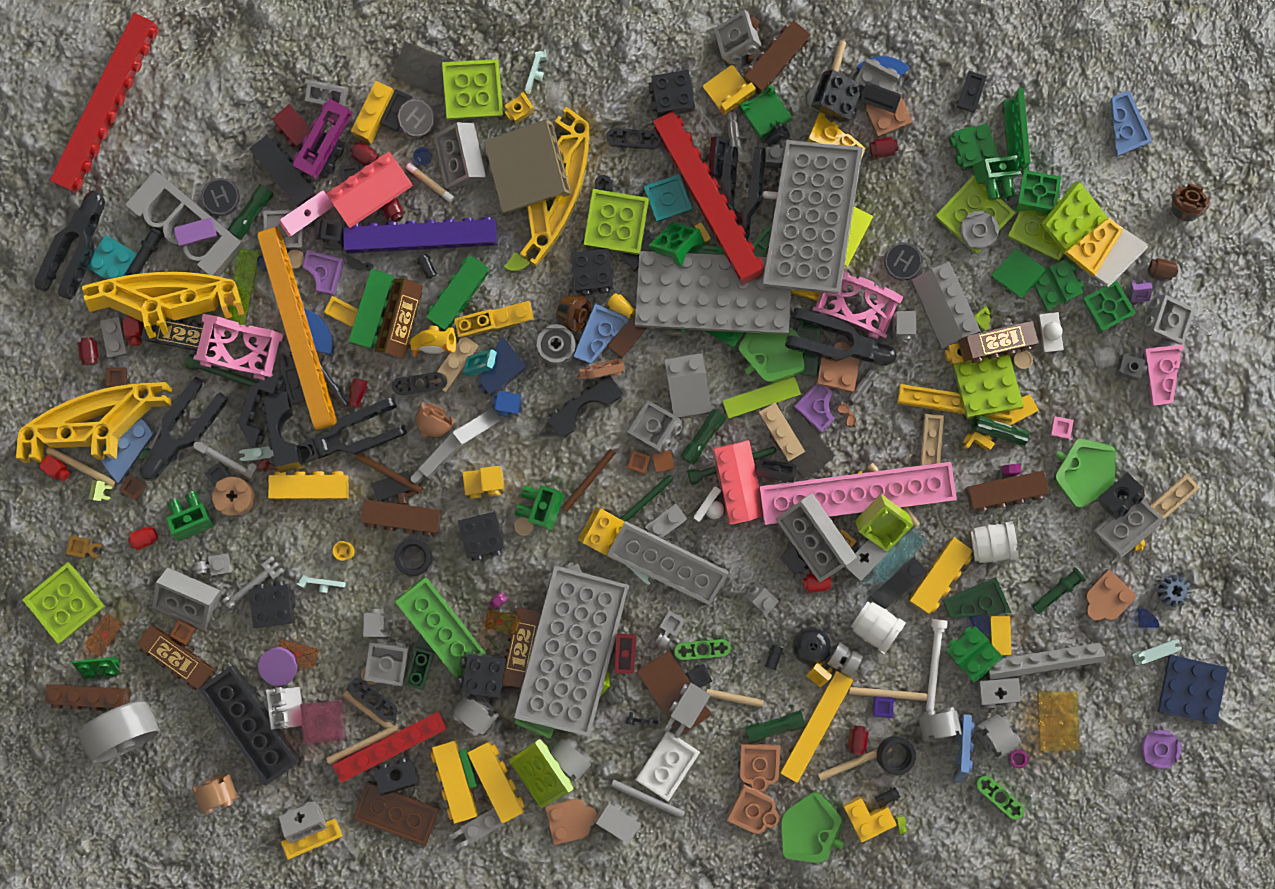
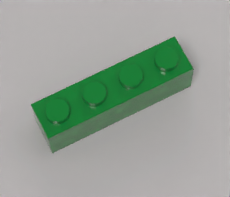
(458, 293)
(371, 310)

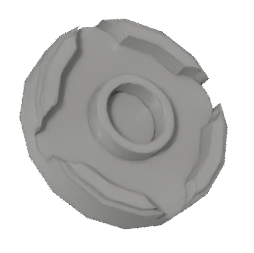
(979, 230)

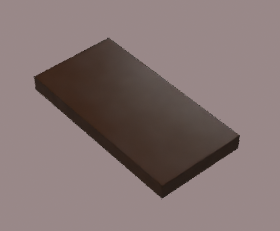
(665, 681)
(396, 814)

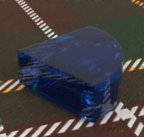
(1147, 619)
(982, 622)

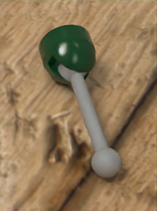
(144, 453)

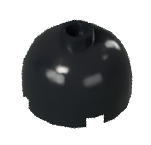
(802, 648)

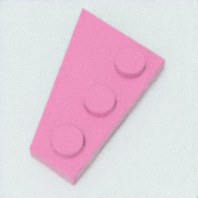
(1162, 373)

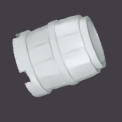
(994, 543)
(877, 626)

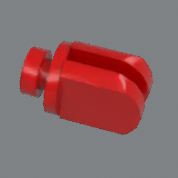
(132, 330)
(54, 468)

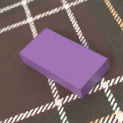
(195, 232)

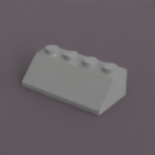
(945, 305)
(816, 538)

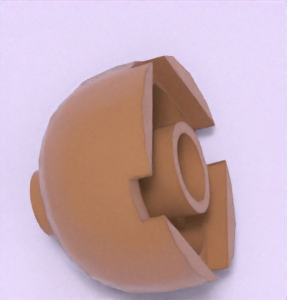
(432, 421)

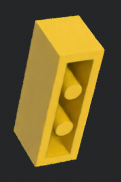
(368, 120)

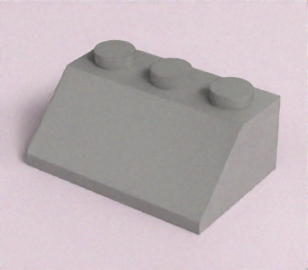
(459, 155)
(185, 598)

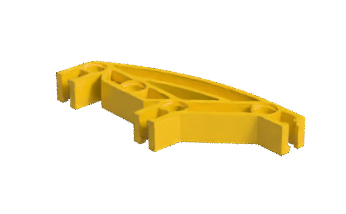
(574, 154)
(163, 295)
(122, 409)

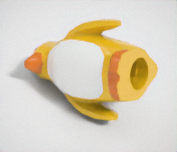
(433, 341)

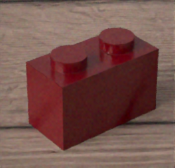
(292, 125)
(625, 653)

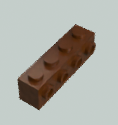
(88, 696)

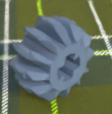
(1180, 594)

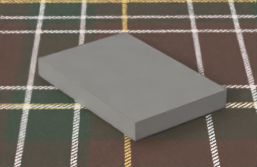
(1129, 530)

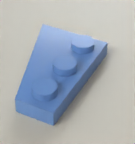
(1128, 124)
(598, 332)
(128, 450)
(966, 745)

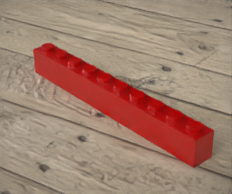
(104, 103)
(708, 199)

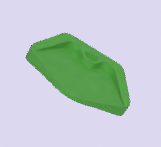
(771, 357)
(1086, 471)
(811, 829)

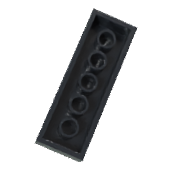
(249, 725)

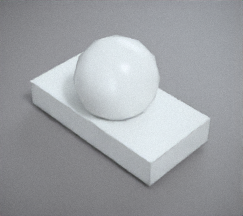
(1051, 332)
(712, 507)

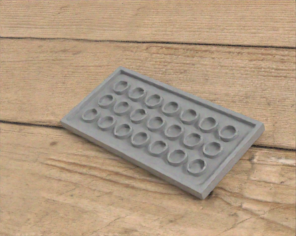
(813, 217)
(707, 296)
(571, 651)

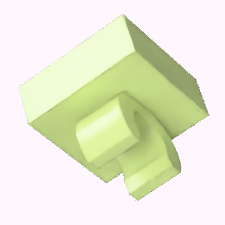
(97, 489)

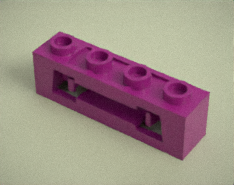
(338, 116)

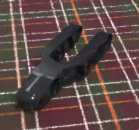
(755, 185)
(83, 225)
(862, 347)
(330, 442)
(166, 447)

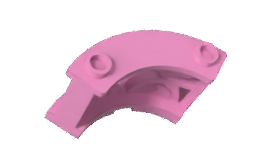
(882, 294)
(262, 337)

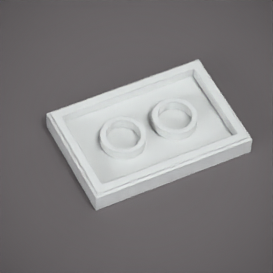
(1120, 257)
(667, 766)

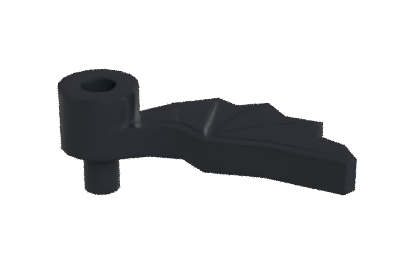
(357, 264)
(630, 720)

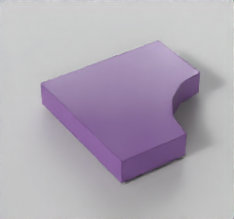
(325, 270)
(815, 407)

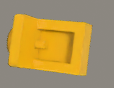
(980, 439)

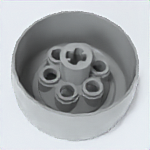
(118, 731)

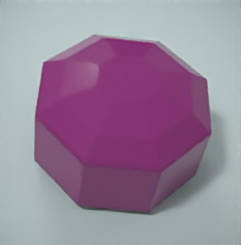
(1011, 470)
(498, 600)
(1018, 758)

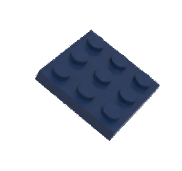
(1192, 689)

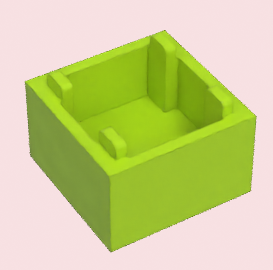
(884, 523)

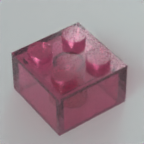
(323, 721)

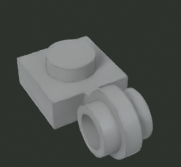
(217, 564)
(671, 625)

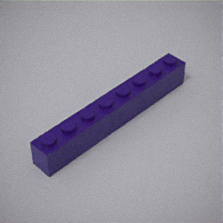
(421, 235)

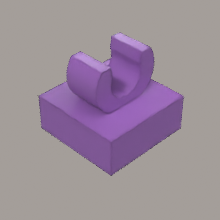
(1140, 292)

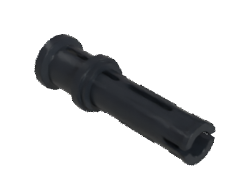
(148, 245)

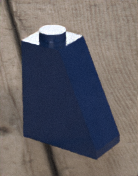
(505, 370)

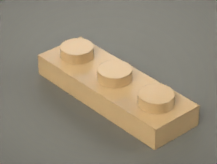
(456, 361)
(781, 432)

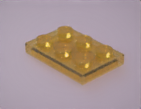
(1058, 720)

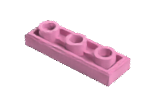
(313, 207)

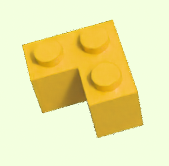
(484, 481)
(868, 824)

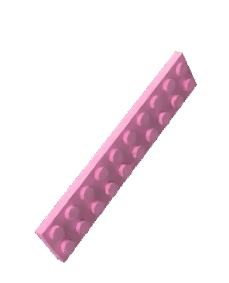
(856, 492)

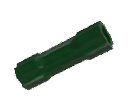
(258, 200)
(1003, 431)
(703, 436)
(789, 722)

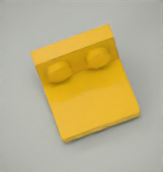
(728, 90)
(600, 530)

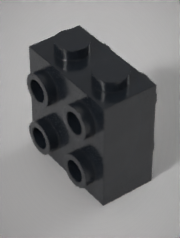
(672, 93)
(837, 96)
(592, 271)
(481, 536)
(271, 605)
(481, 674)

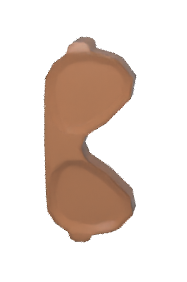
(844, 409)

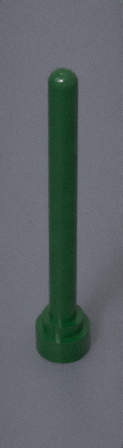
(194, 365)
(697, 475)
(647, 498)

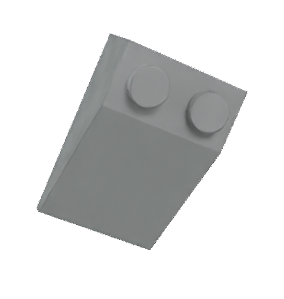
(687, 385)

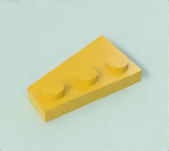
(829, 133)
(1095, 246)

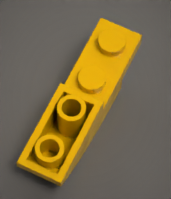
(494, 320)

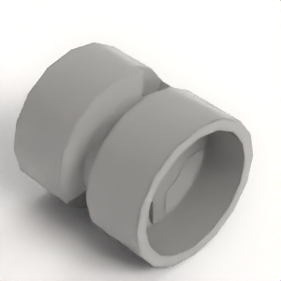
(851, 662)

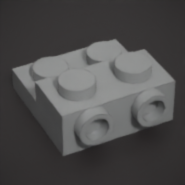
(737, 38)
(1169, 319)
(655, 427)
(387, 661)

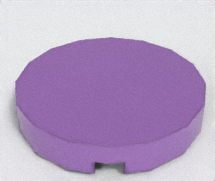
(277, 666)
(1160, 749)

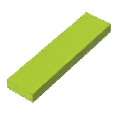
(761, 397)

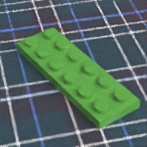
(437, 624)

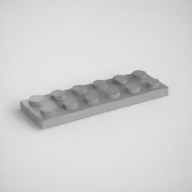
(667, 563)

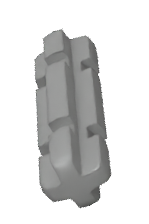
(733, 132)
(863, 386)

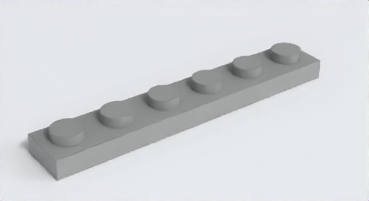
(1047, 661)

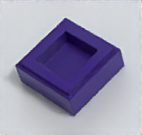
(883, 707)

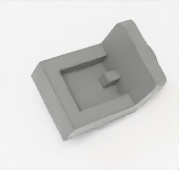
(761, 598)

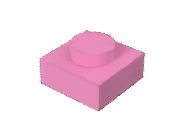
(1061, 427)

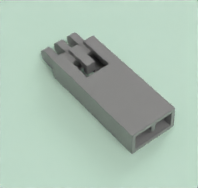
(437, 459)

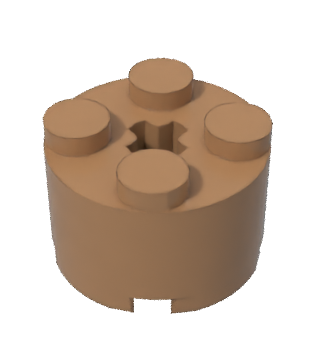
(233, 507)
(215, 792)

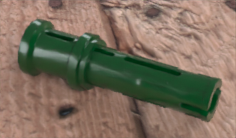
(1065, 585)

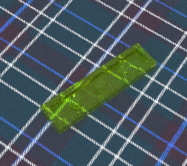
(244, 280)

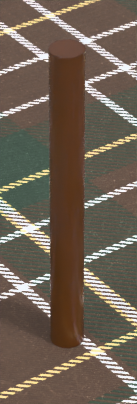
(389, 473)
(588, 480)

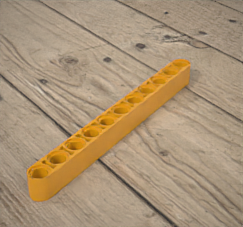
(297, 328)

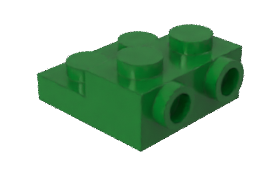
(973, 145)
(1058, 285)
(973, 653)

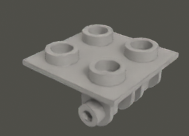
(284, 707)

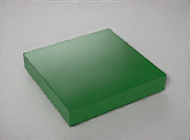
(1018, 273)

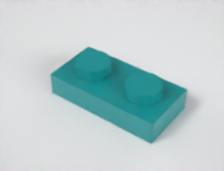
(479, 362)

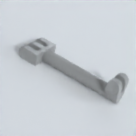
(247, 472)
(269, 571)

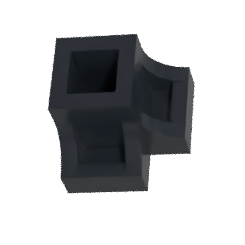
(331, 232)

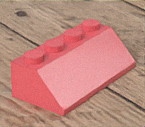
(369, 189)
(738, 482)

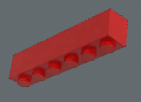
(390, 746)

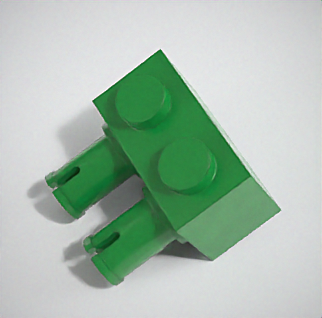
(997, 170)
(545, 506)
(189, 521)

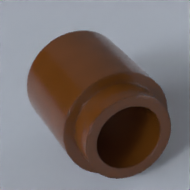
(1163, 268)

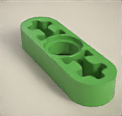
(697, 643)
(992, 784)

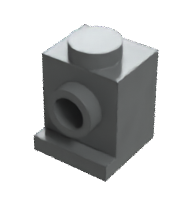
(774, 156)
(1124, 367)

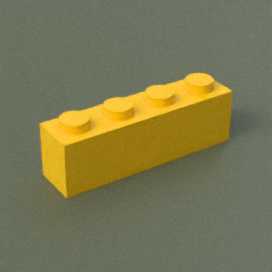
(308, 486)
(940, 575)
(495, 781)
(454, 782)

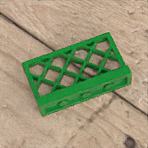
(1016, 128)

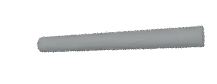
(648, 799)

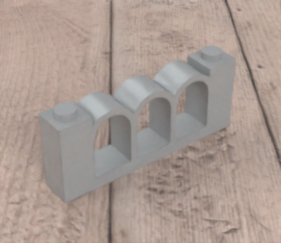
(149, 197)

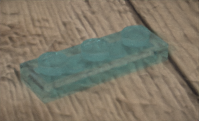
(900, 553)

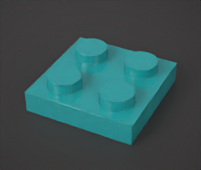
(668, 198)
(111, 259)

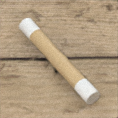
(429, 182)

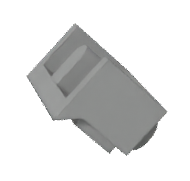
(375, 623)

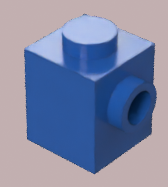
(507, 403)

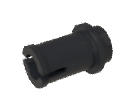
(779, 133)
(426, 265)
(774, 656)
(889, 796)

